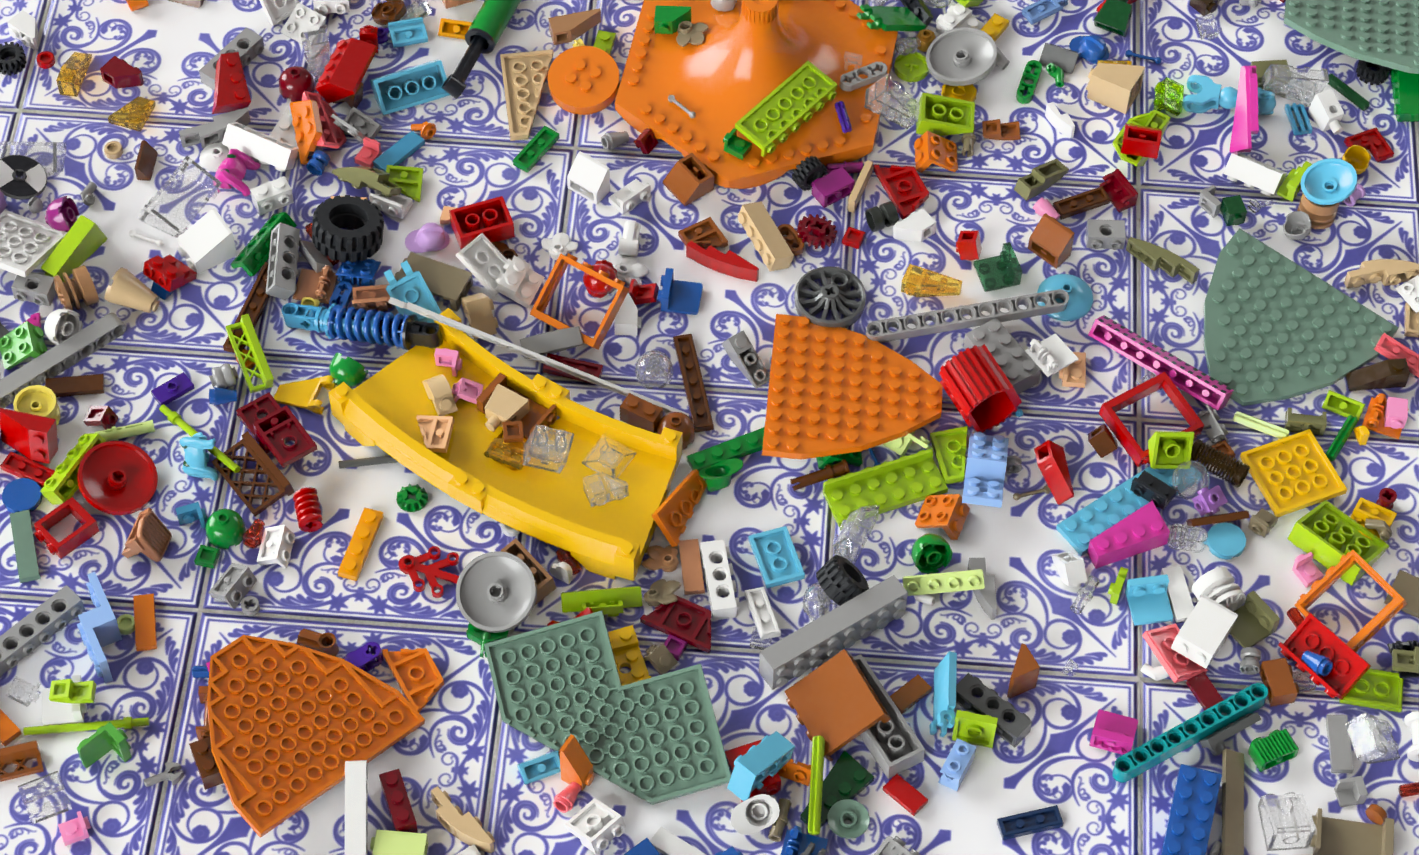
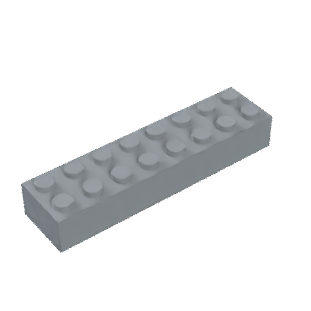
(833, 632)

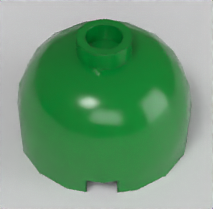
(347, 371)
(225, 528)
(931, 553)

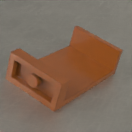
(536, 416)

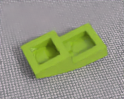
(69, 692)

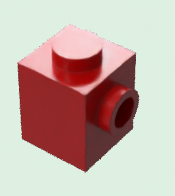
(969, 245)

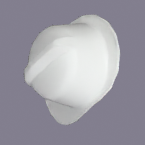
(755, 814)

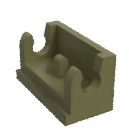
(1302, 422)

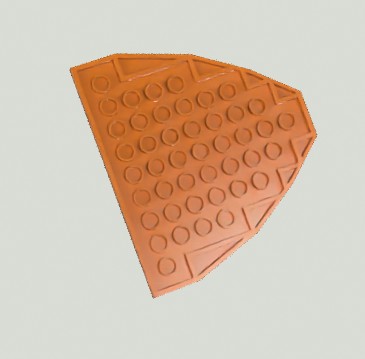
(840, 392)
(290, 722)

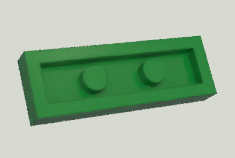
(536, 149)

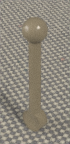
(1017, 496)

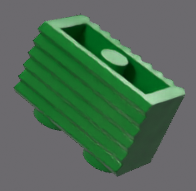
(1272, 749)

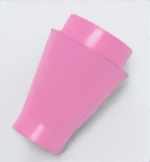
(1044, 206)

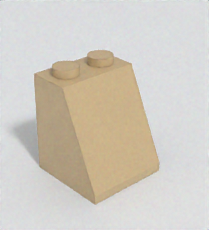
(1115, 85)

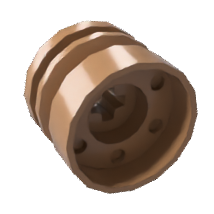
(1321, 215)
(75, 289)

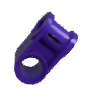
(363, 657)

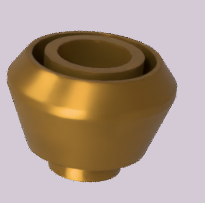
(926, 37)

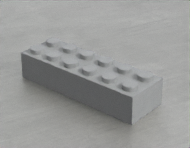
(892, 743)

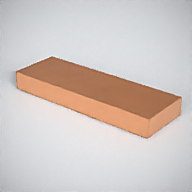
(691, 567)

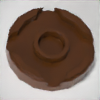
(388, 12)

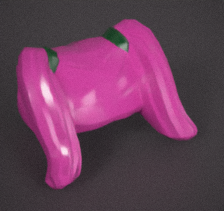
(233, 171)

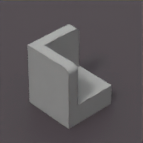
(1351, 791)

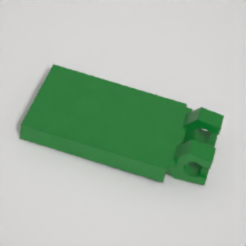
(890, 18)

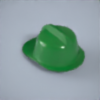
(720, 474)

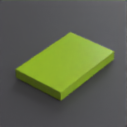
(1377, 690)

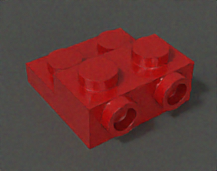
(168, 272)

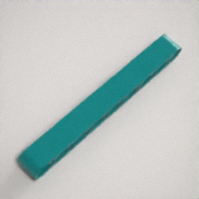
(1183, 738)

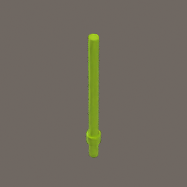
(176, 419)
(126, 723)

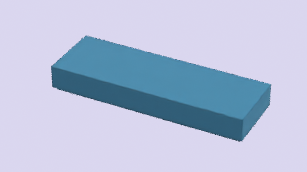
(399, 151)

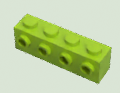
(64, 481)

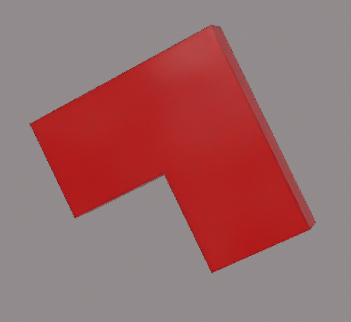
(1372, 141)

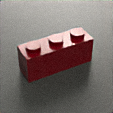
(398, 801)

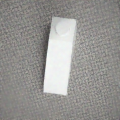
(627, 318)

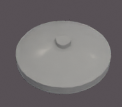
(961, 56)
(496, 591)

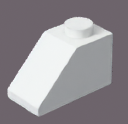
(1070, 568)

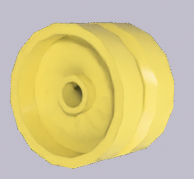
(37, 401)

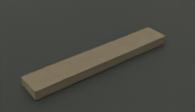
(1232, 802)

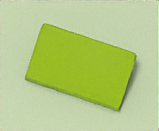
(1343, 405)

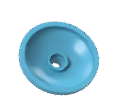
(1329, 181)
(1079, 296)

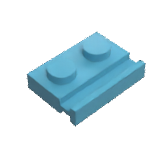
(408, 32)

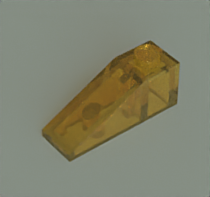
(73, 74)
(927, 283)

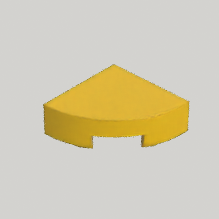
(1362, 434)

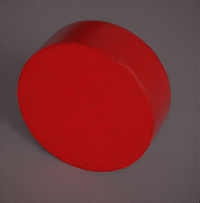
(45, 59)

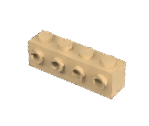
(765, 236)

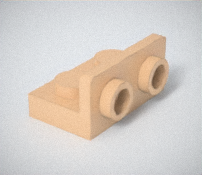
(1075, 373)

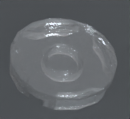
(1190, 478)

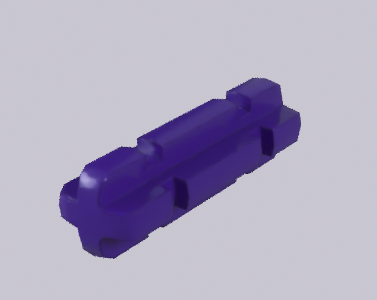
(843, 117)

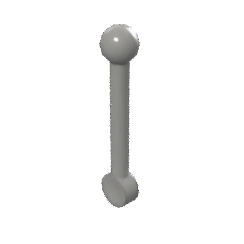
(671, 98)

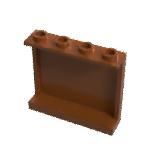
(836, 702)

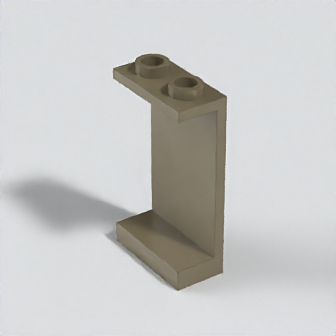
(440, 278)
(1351, 837)

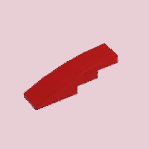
(727, 264)

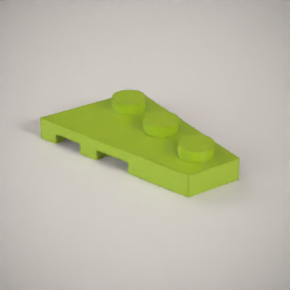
(950, 453)

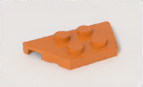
(307, 127)
(414, 674)

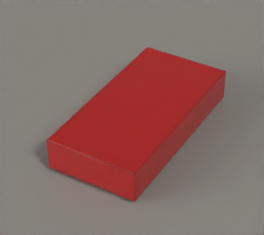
(905, 794)

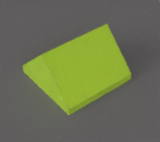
(1170, 449)

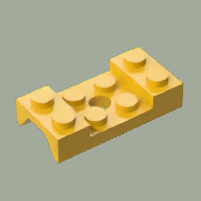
(628, 654)

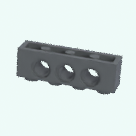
(1010, 732)

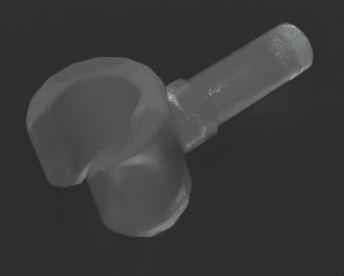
(1256, 206)

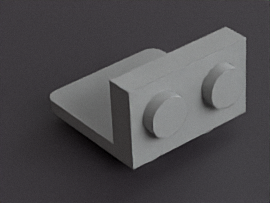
(358, 125)

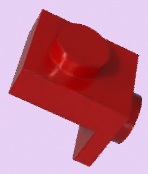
(370, 35)
(643, 293)

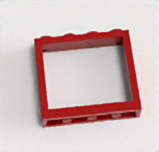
(1127, 398)

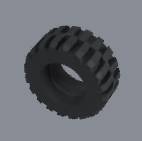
(347, 213)

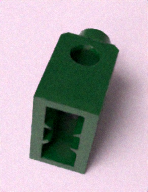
(1114, 16)

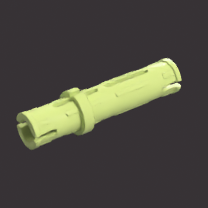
(127, 431)

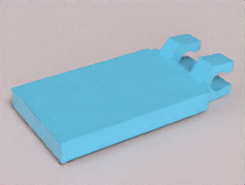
(413, 290)
(944, 694)

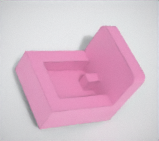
(448, 358)

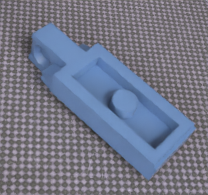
(1042, 9)

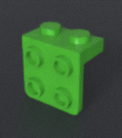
(21, 343)
(102, 742)

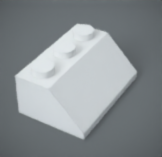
(1254, 173)

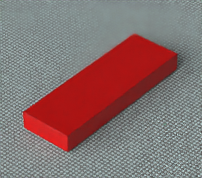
(26, 468)

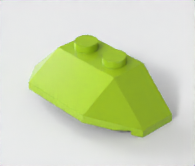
(1153, 119)

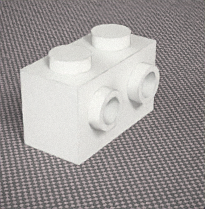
(272, 195)

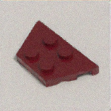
(683, 621)

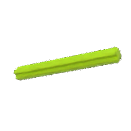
(816, 785)

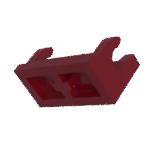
(1119, 190)

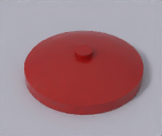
(117, 477)

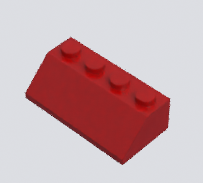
(345, 69)

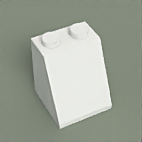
(207, 243)
(1204, 631)

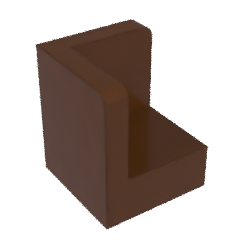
(1102, 440)

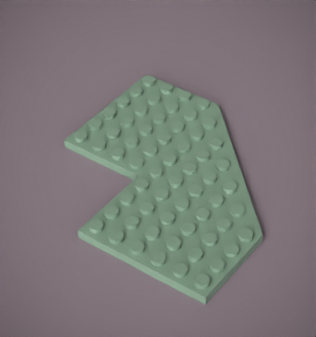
(642, 736)

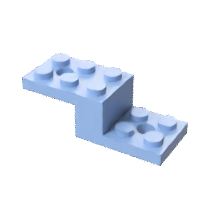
(985, 470)
(98, 628)

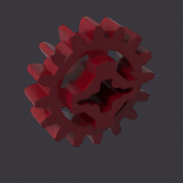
(816, 231)

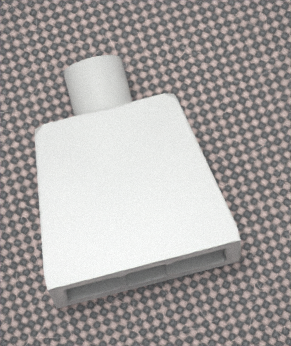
(1327, 111)

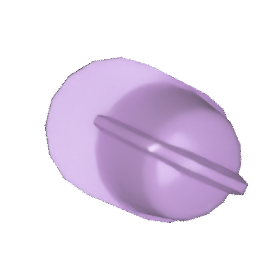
(428, 238)

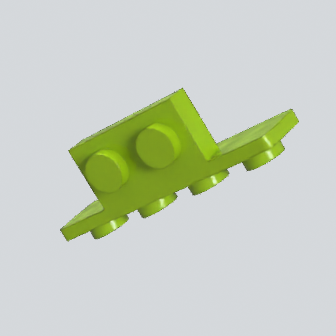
(608, 601)

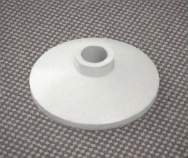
(213, 156)

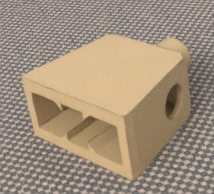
(504, 406)

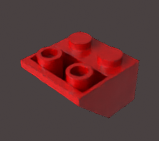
(1141, 141)

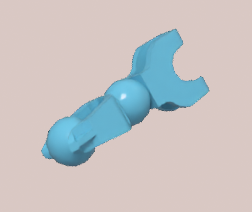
(1211, 95)

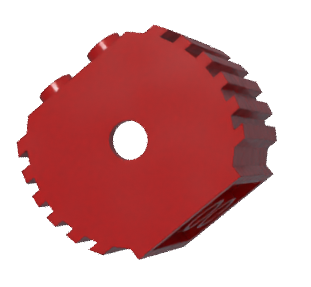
(979, 388)

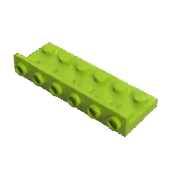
(787, 108)
(885, 485)

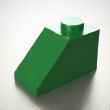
(669, 17)

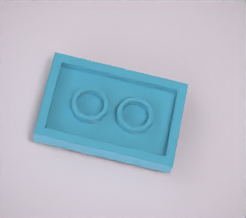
(776, 557)

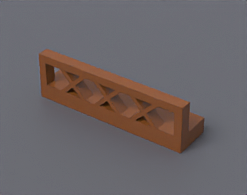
(20, 753)

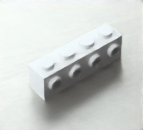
(260, 146)

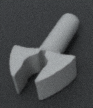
(166, 775)

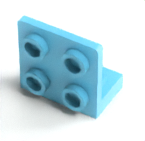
(1149, 600)

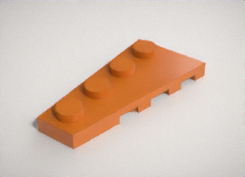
(679, 506)

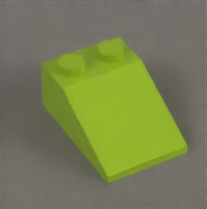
(945, 115)

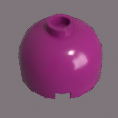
(61, 214)

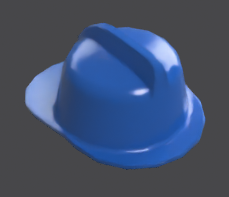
(1091, 48)

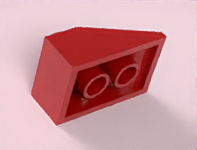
(29, 434)

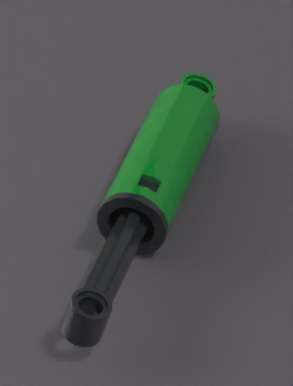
(481, 38)

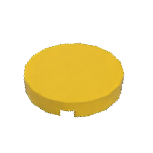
(960, 92)

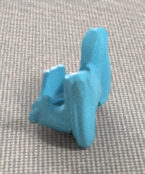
(197, 457)

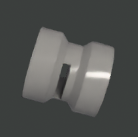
(1250, 658)

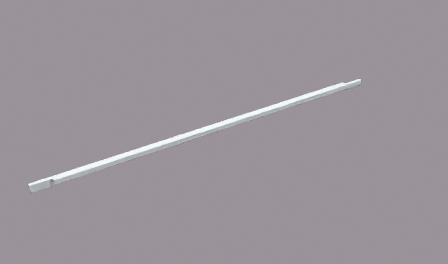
(525, 352)

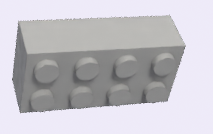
(1007, 352)

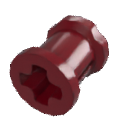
(1386, 498)

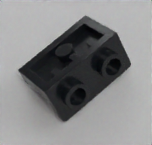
(1153, 490)

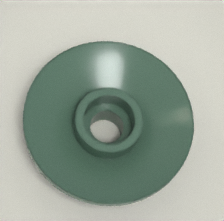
(848, 810)

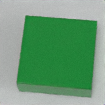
(207, 556)

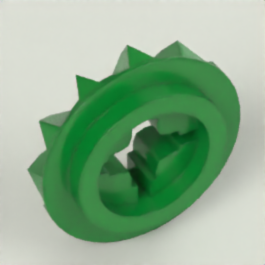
(409, 504)

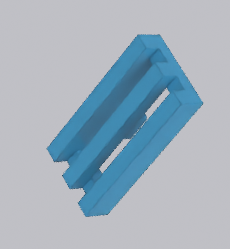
(1296, 108)

